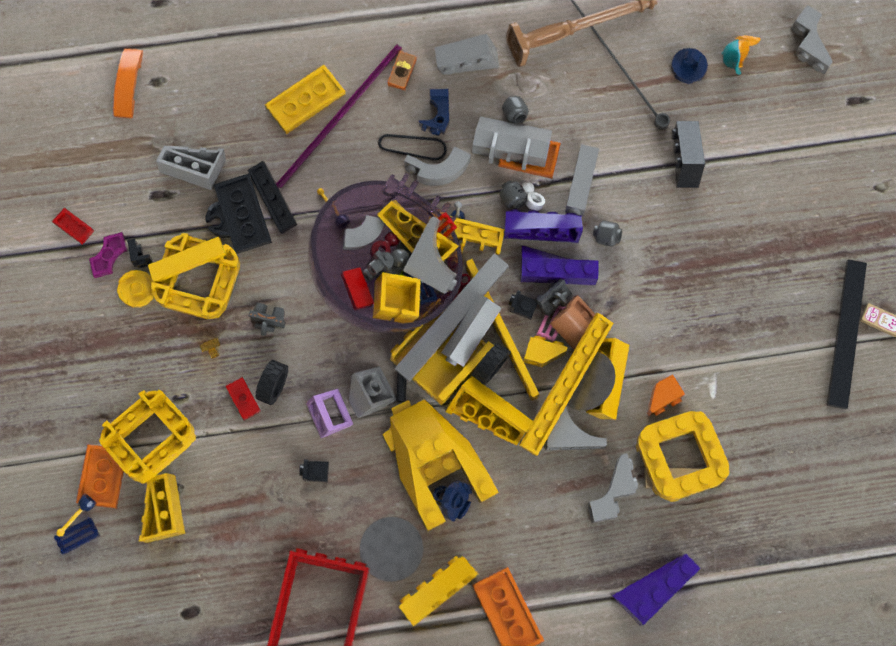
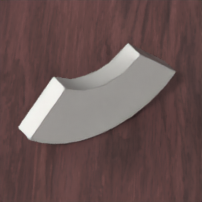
(363, 235)

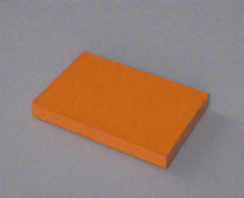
(546, 171)
(100, 477)

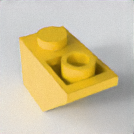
(543, 352)

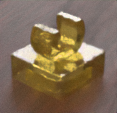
(210, 346)

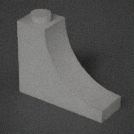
(427, 263)
(569, 437)

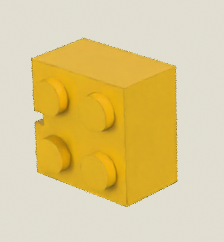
(396, 298)

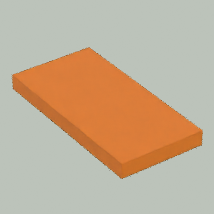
(507, 610)

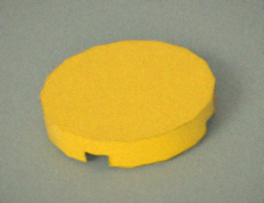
(135, 288)

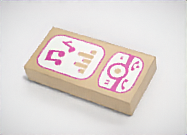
(879, 319)

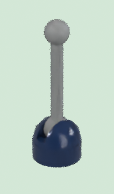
(458, 213)

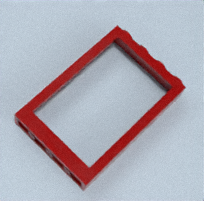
(318, 560)

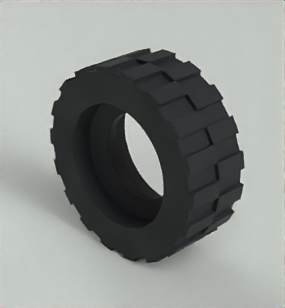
(491, 363)
(271, 382)

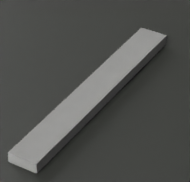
(451, 318)

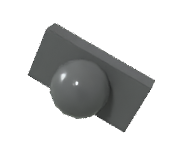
(401, 256)

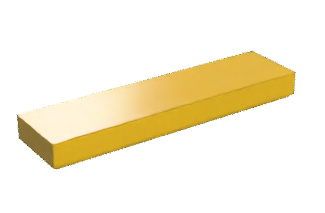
(186, 260)

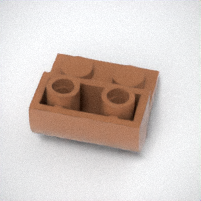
(573, 321)

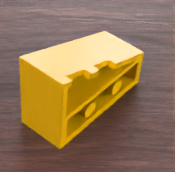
(162, 509)

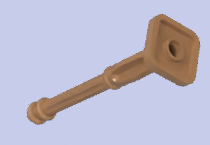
(521, 43)

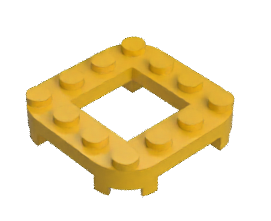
(220, 293)
(114, 433)
(656, 465)

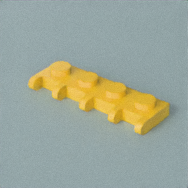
(479, 234)

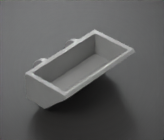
(511, 142)

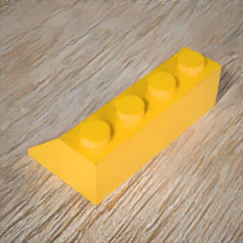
(410, 229)
(617, 352)
(489, 411)
(438, 590)

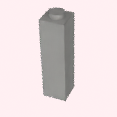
(582, 180)
(471, 331)

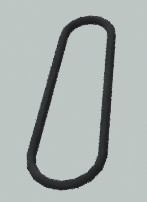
(413, 137)

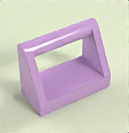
(321, 417)

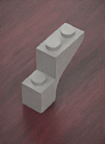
(811, 49)
(621, 485)

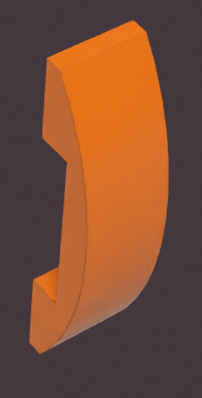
(126, 82)

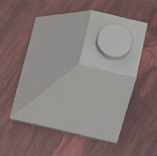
(370, 392)

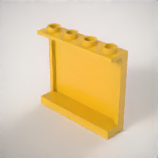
(439, 376)

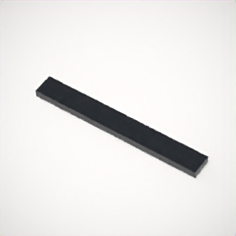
(847, 334)

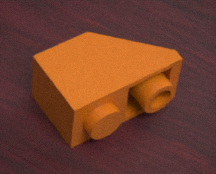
(663, 394)

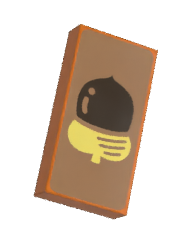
(402, 70)

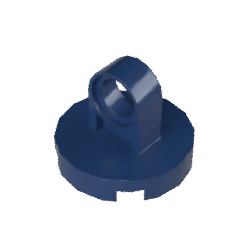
(689, 65)
(454, 501)

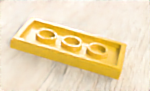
(305, 99)

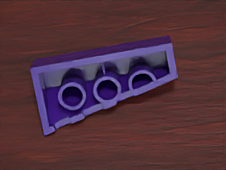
(543, 226)
(548, 268)
(654, 590)

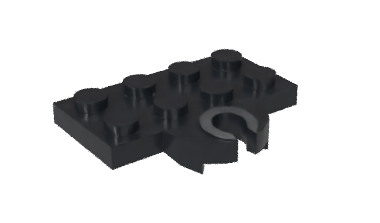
(239, 214)

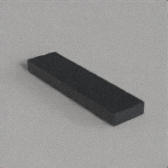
(272, 197)

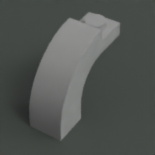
(440, 173)

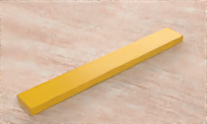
(508, 343)
(566, 384)

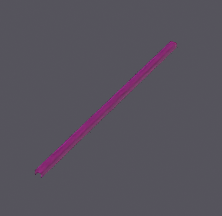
(338, 116)

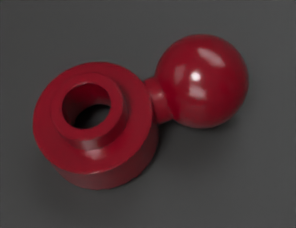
(390, 240)

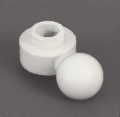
(534, 200)

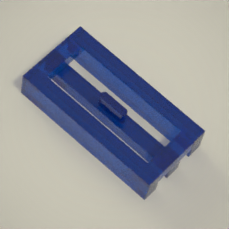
(92, 527)

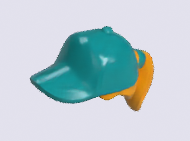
(737, 51)

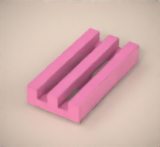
(546, 335)

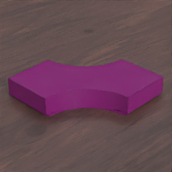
(112, 248)

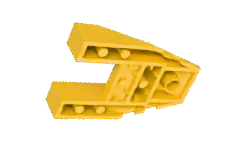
(430, 450)

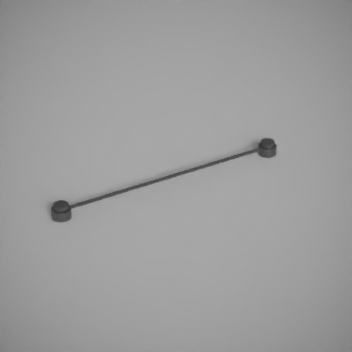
(662, 120)

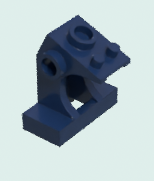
(440, 100)

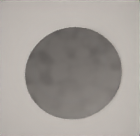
(594, 385)
(391, 549)

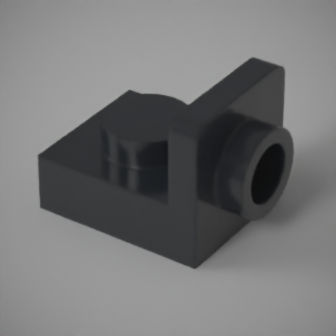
(136, 254)
(522, 305)
(314, 471)

